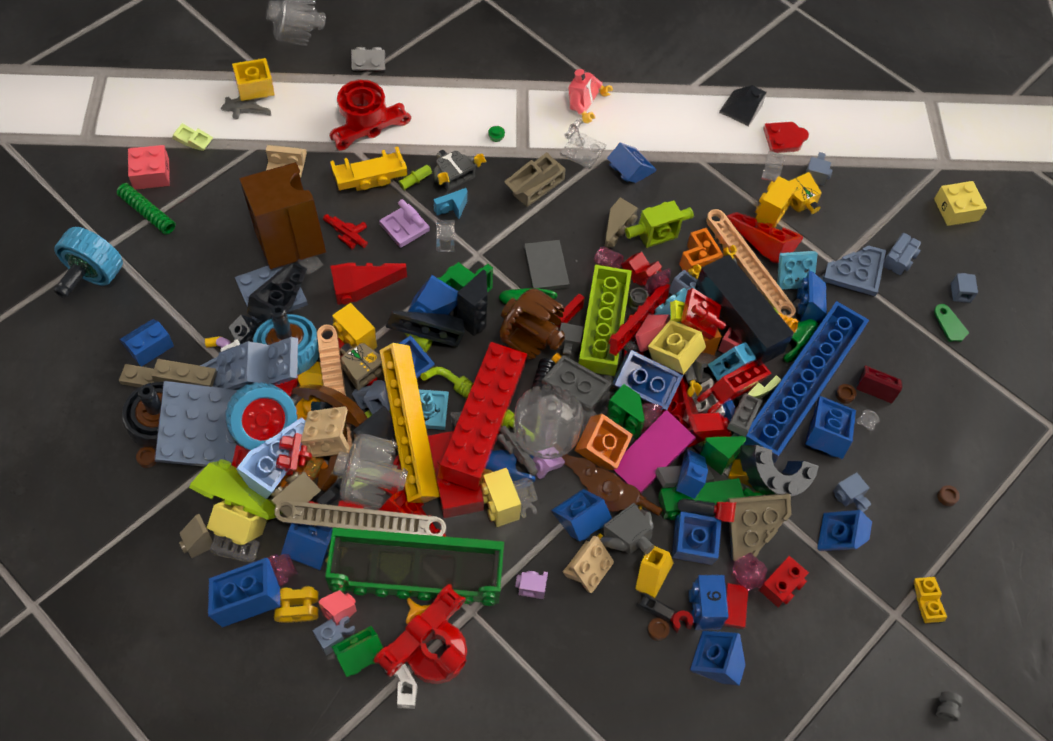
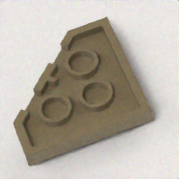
(756, 522)

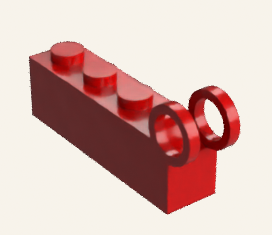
(735, 384)

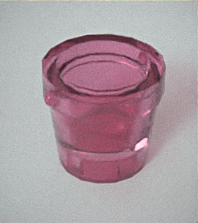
(608, 258)
(651, 414)

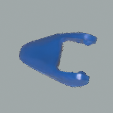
(503, 459)

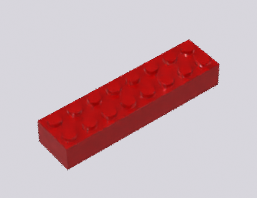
(482, 416)

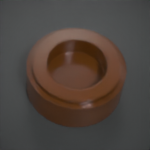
(845, 393)
(146, 457)
(948, 495)
(658, 629)

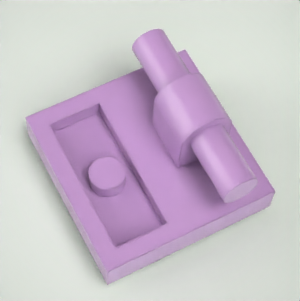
(404, 224)

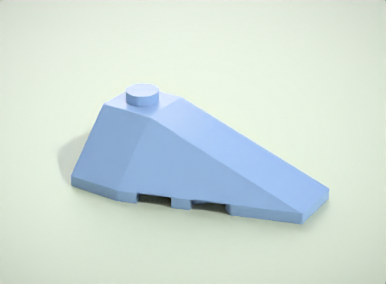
(259, 465)

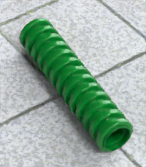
(146, 208)

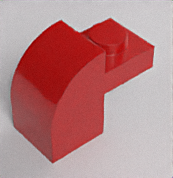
(640, 268)

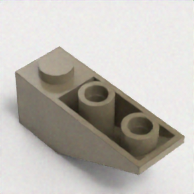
(620, 217)

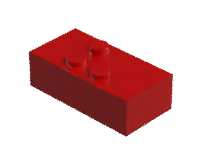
(454, 498)

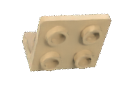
(324, 432)

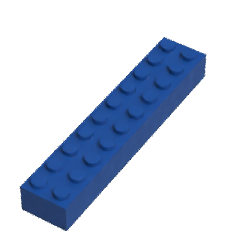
(806, 380)

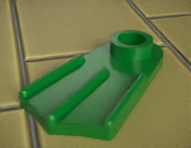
(950, 323)

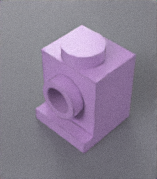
(531, 584)

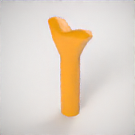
(415, 610)

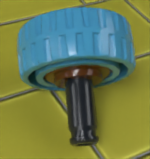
(290, 325)

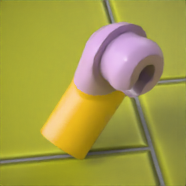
(216, 341)

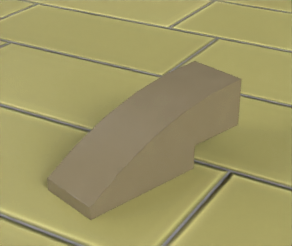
(532, 174)

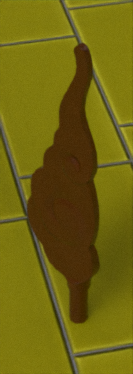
(608, 486)

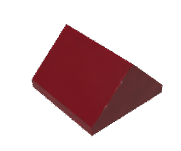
(879, 384)

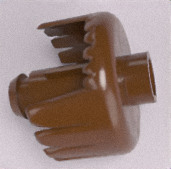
(530, 323)

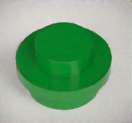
(496, 133)

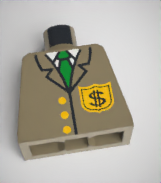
(361, 364)

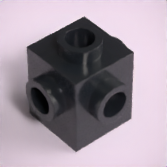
(244, 329)

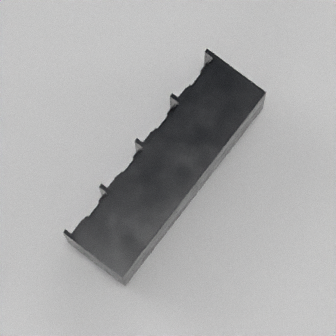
(745, 309)

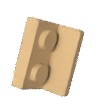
(282, 156)
(589, 564)

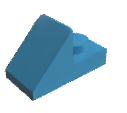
(454, 201)

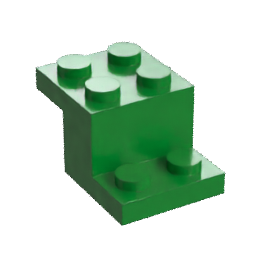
(458, 276)

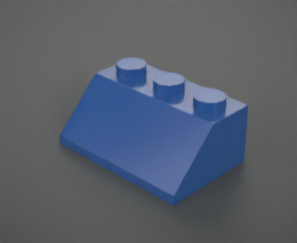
(243, 593)

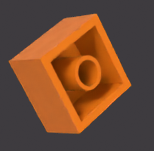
(603, 442)

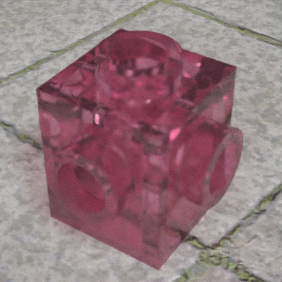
(285, 567)
(750, 571)

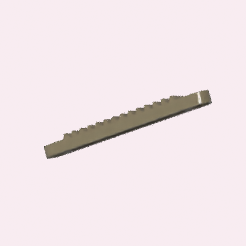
(357, 518)

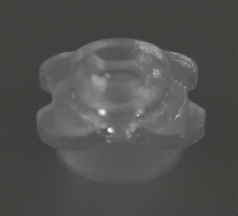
(870, 415)

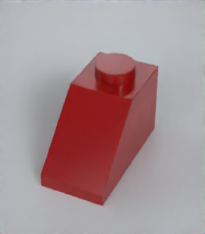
(710, 425)

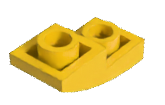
(929, 601)

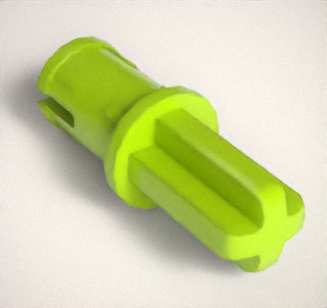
(415, 177)

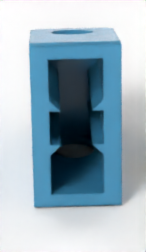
(736, 357)

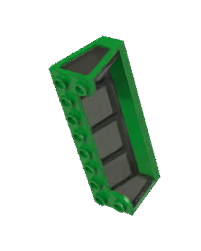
(414, 565)

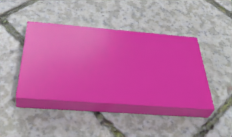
(654, 449)

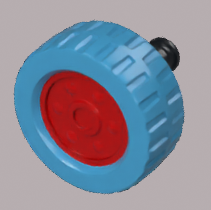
(259, 414)

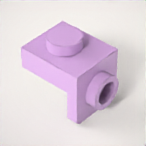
(546, 465)

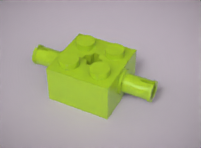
(659, 223)

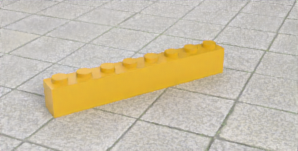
(409, 423)

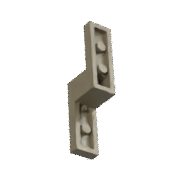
(168, 371)

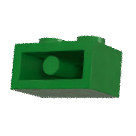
(357, 651)

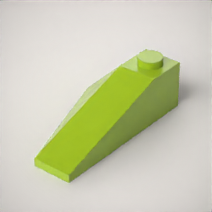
(225, 482)

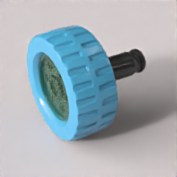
(86, 258)

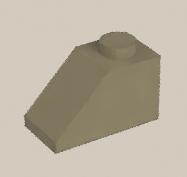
(195, 537)

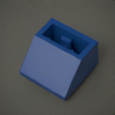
(812, 298)
(308, 544)

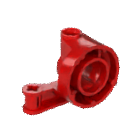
(365, 113)
(421, 629)

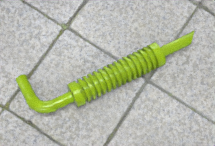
(463, 387)

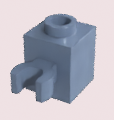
(819, 169)
(853, 490)
(330, 634)

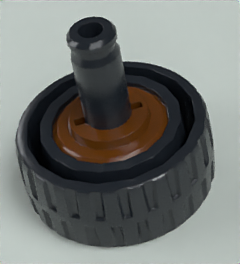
(142, 414)

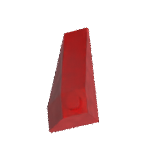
(764, 237)
(358, 282)

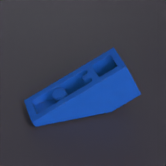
(692, 474)

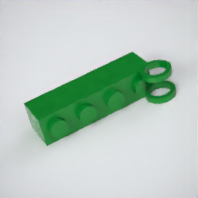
(712, 491)

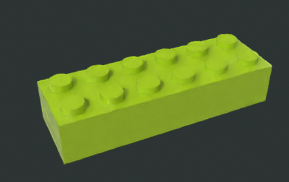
(604, 318)

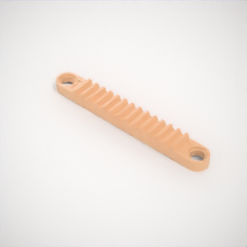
(749, 262)
(332, 366)

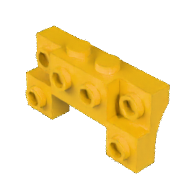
(369, 172)

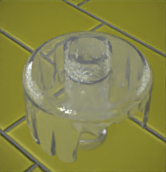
(293, 18)
(547, 422)
(371, 464)

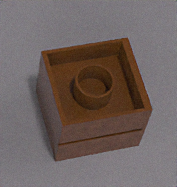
(283, 215)

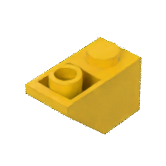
(653, 571)

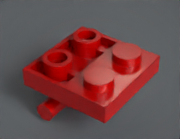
(702, 314)

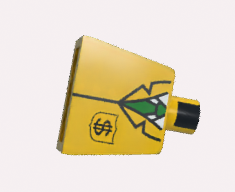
(806, 194)

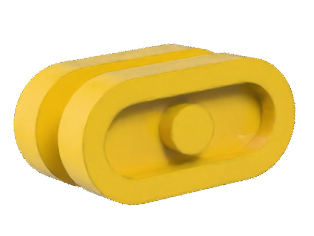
(290, 597)

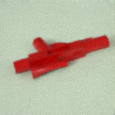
(348, 230)

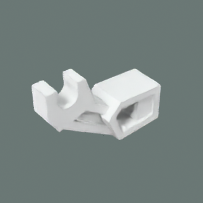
(406, 678)

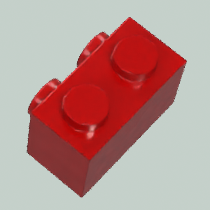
(784, 581)

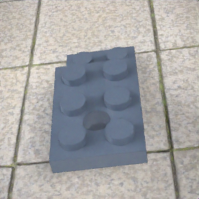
(258, 363)

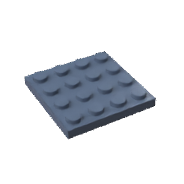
(194, 425)

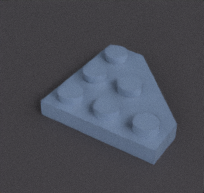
(857, 270)

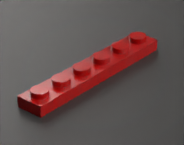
(635, 321)

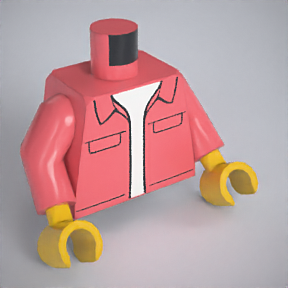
(583, 91)

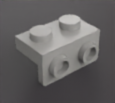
(368, 59)

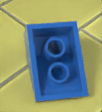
(648, 378)
(831, 428)

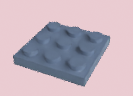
(253, 280)

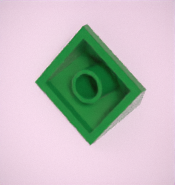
(721, 451)

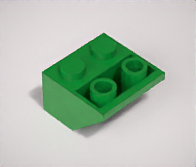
(627, 410)

